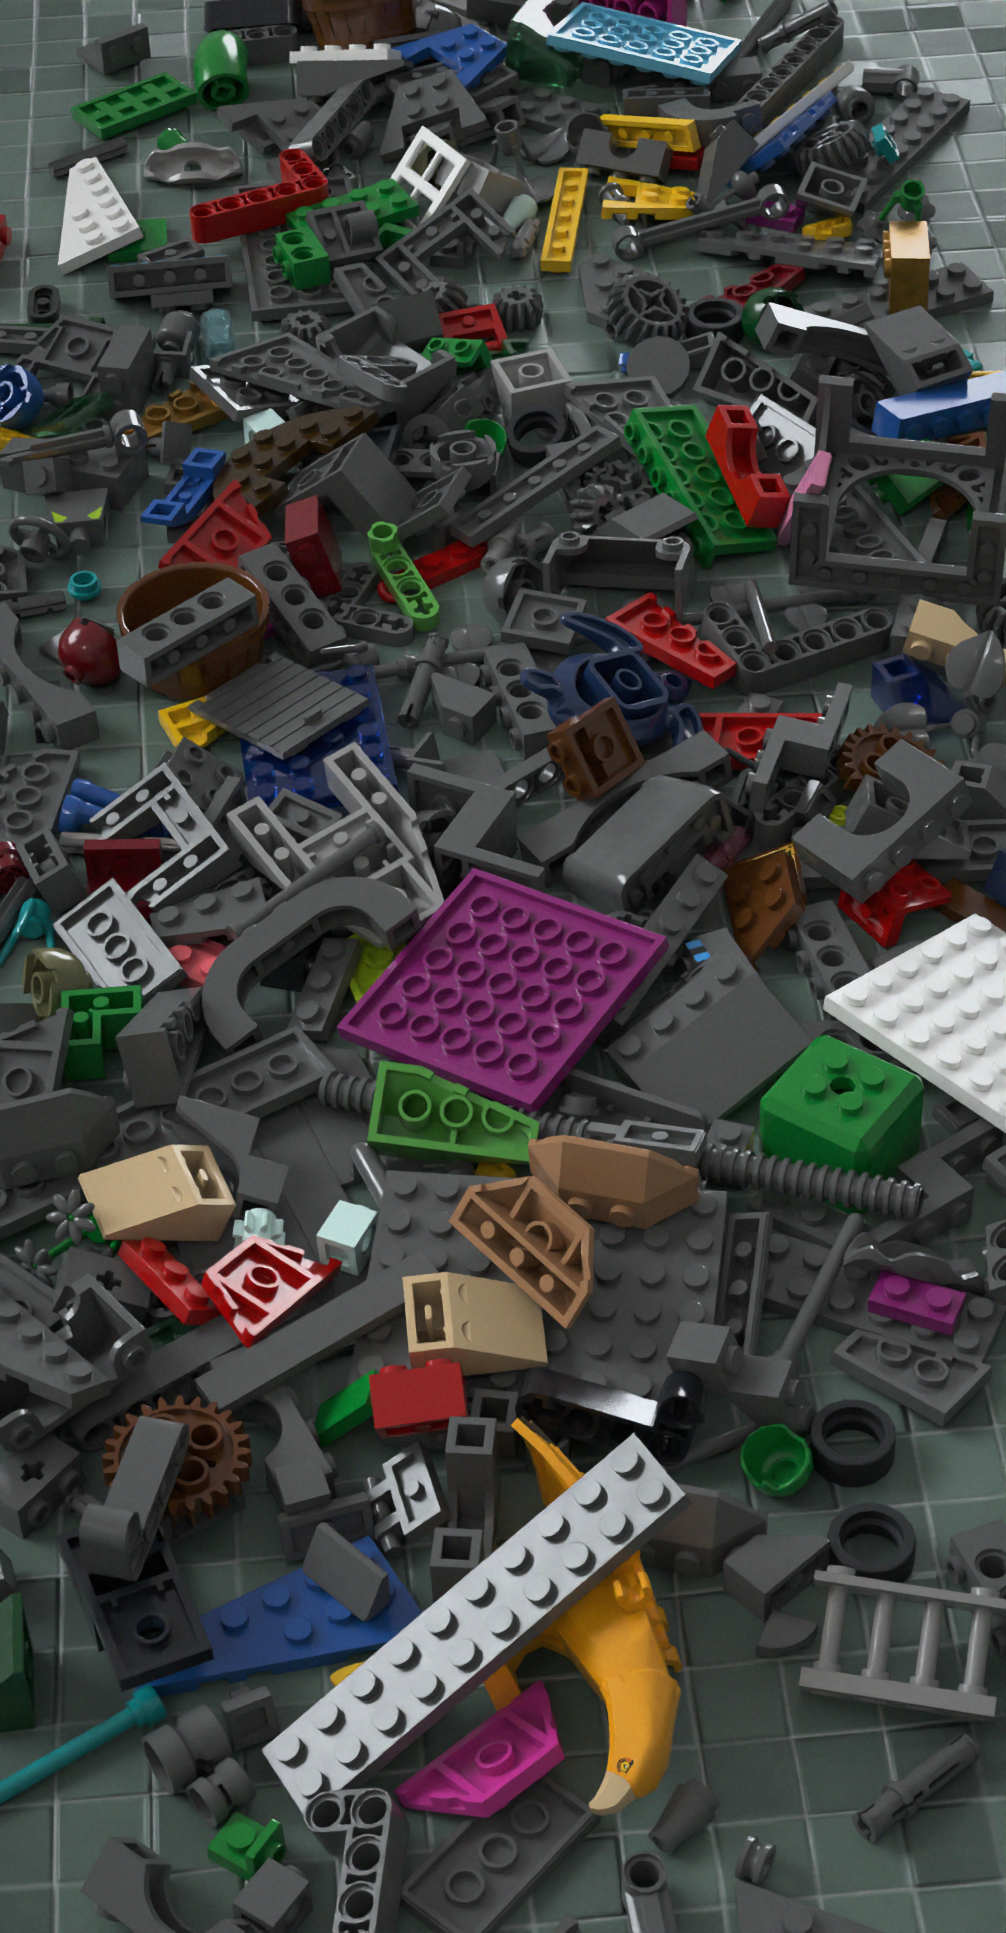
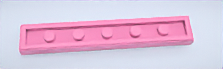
(811, 483)

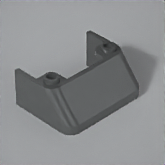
(621, 564)

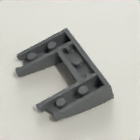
(468, 214)
(203, 856)

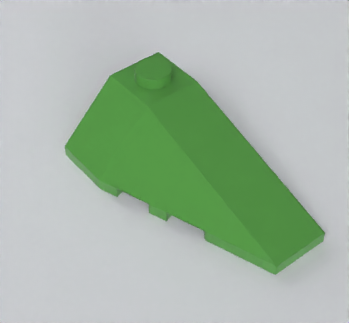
(440, 1120)

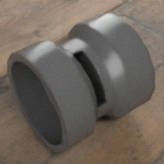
(221, 1792)

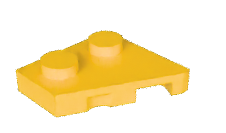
(181, 722)

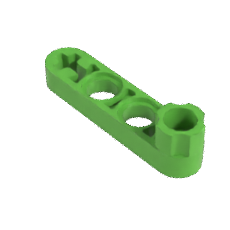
(384, 540)

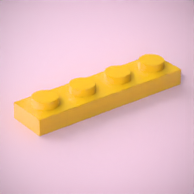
(678, 133)

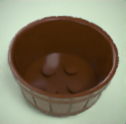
(359, 20)
(176, 584)

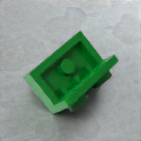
(468, 353)

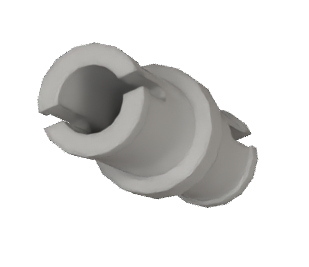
(501, 545)

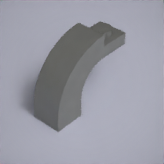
(706, 120)

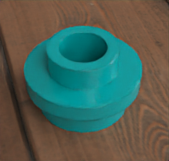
(84, 586)

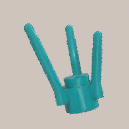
(31, 923)

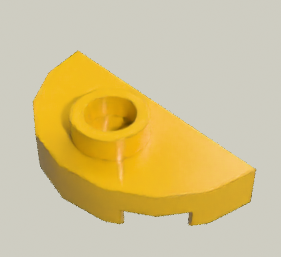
(835, 226)

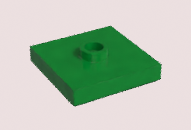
(154, 236)

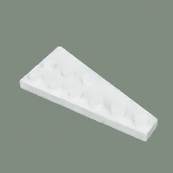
(94, 218)

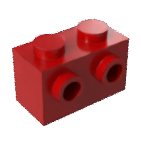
(417, 1398)

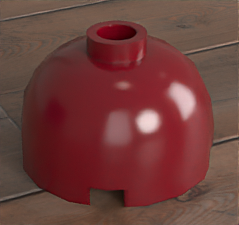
(88, 654)

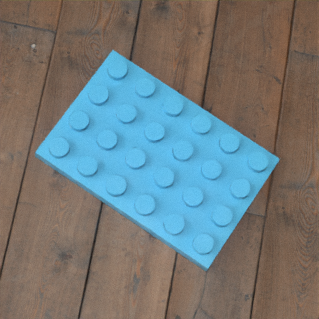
(644, 43)

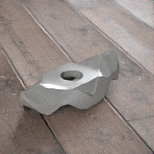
(170, 164)

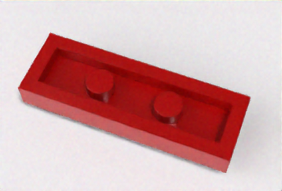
(169, 1280)

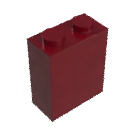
(313, 546)

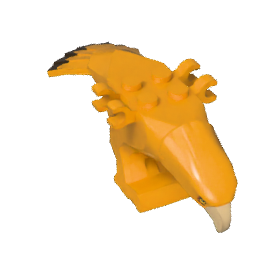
(617, 1646)

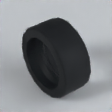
(715, 310)
(530, 419)
(852, 1470)
(877, 1520)

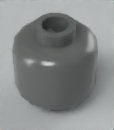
(854, 104)
(174, 329)

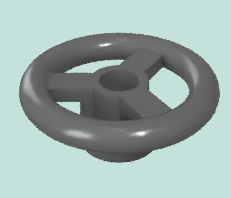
(36, 544)

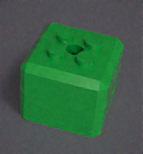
(843, 1112)

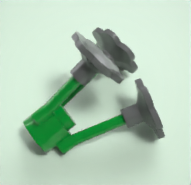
(913, 207)

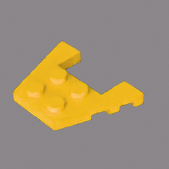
(651, 199)

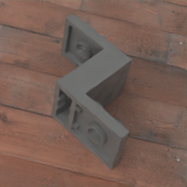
(373, 490)
(481, 829)

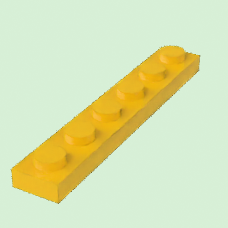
(564, 220)

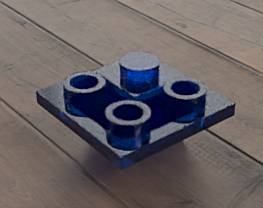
(907, 680)

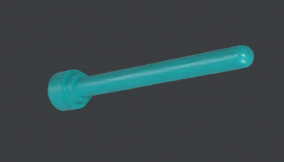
(141, 1710)

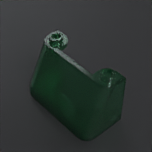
(528, 49)

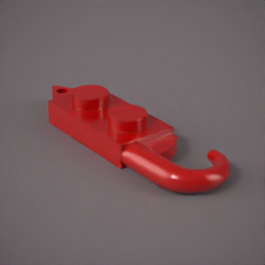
(442, 566)

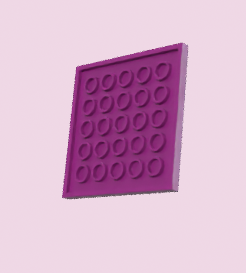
(503, 989)

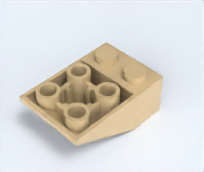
(161, 1196)
(473, 1322)

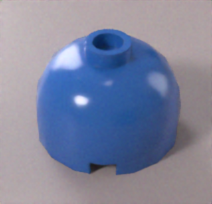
(19, 397)

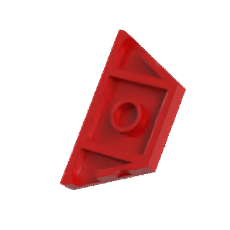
(221, 532)
(745, 730)
(264, 1285)

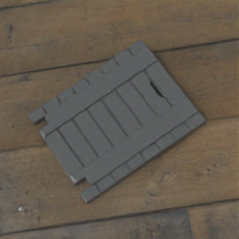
(279, 706)

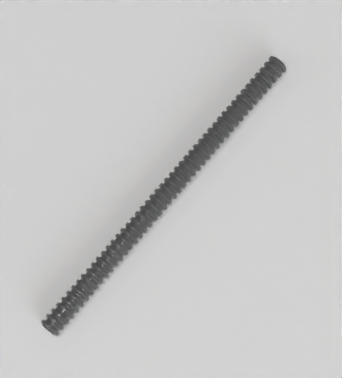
(714, 1162)

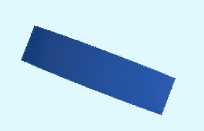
(190, 492)

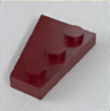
(778, 276)

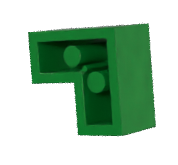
(96, 1022)

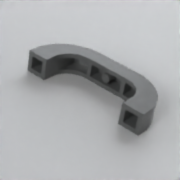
(287, 932)

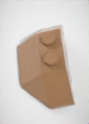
(613, 1180)
(532, 1241)

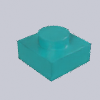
(884, 144)

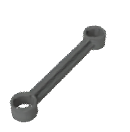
(700, 222)

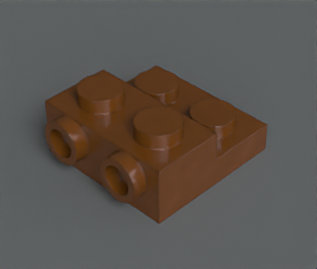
(594, 750)

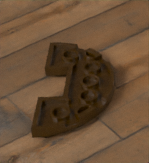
(282, 447)

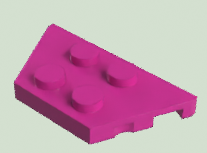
(491, 1761)

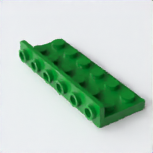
(682, 465)

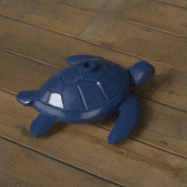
(646, 698)

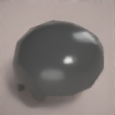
(576, 126)

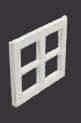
(420, 183)

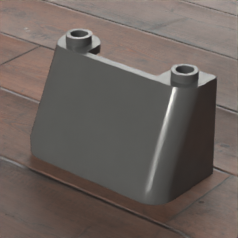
(376, 335)
(643, 841)
(102, 1335)

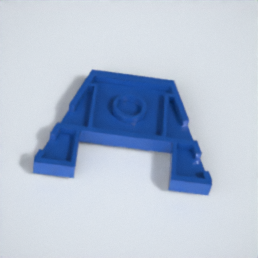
(462, 49)

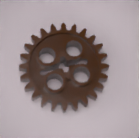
(865, 748)
(214, 1461)

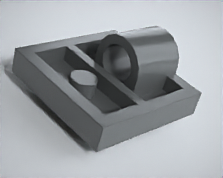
(346, 232)

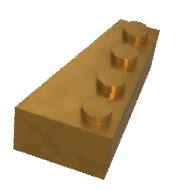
(906, 264)

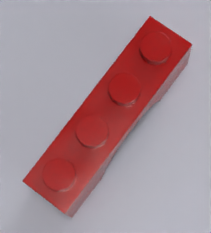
(733, 442)

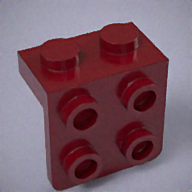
(125, 861)

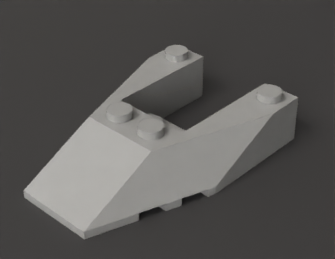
(368, 796)

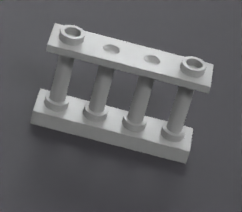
(875, 1683)

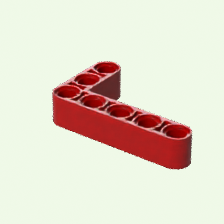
(263, 207)

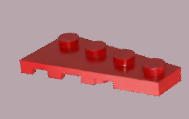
(674, 643)

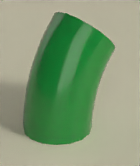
(221, 70)

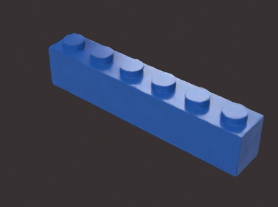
(938, 410)

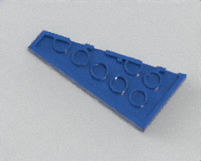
(789, 136)
(291, 1629)

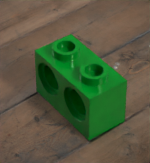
(301, 258)

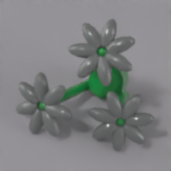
(72, 1219)

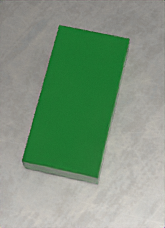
(344, 1410)

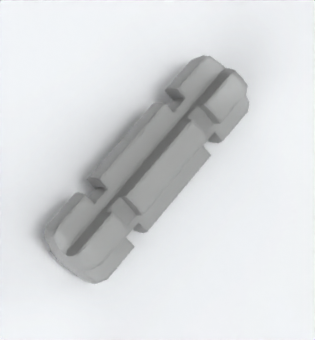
(524, 238)

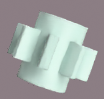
(260, 1223)

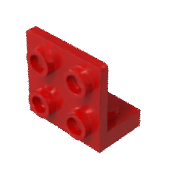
(885, 910)

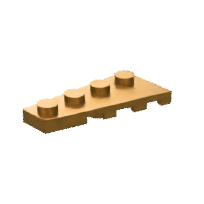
(184, 407)

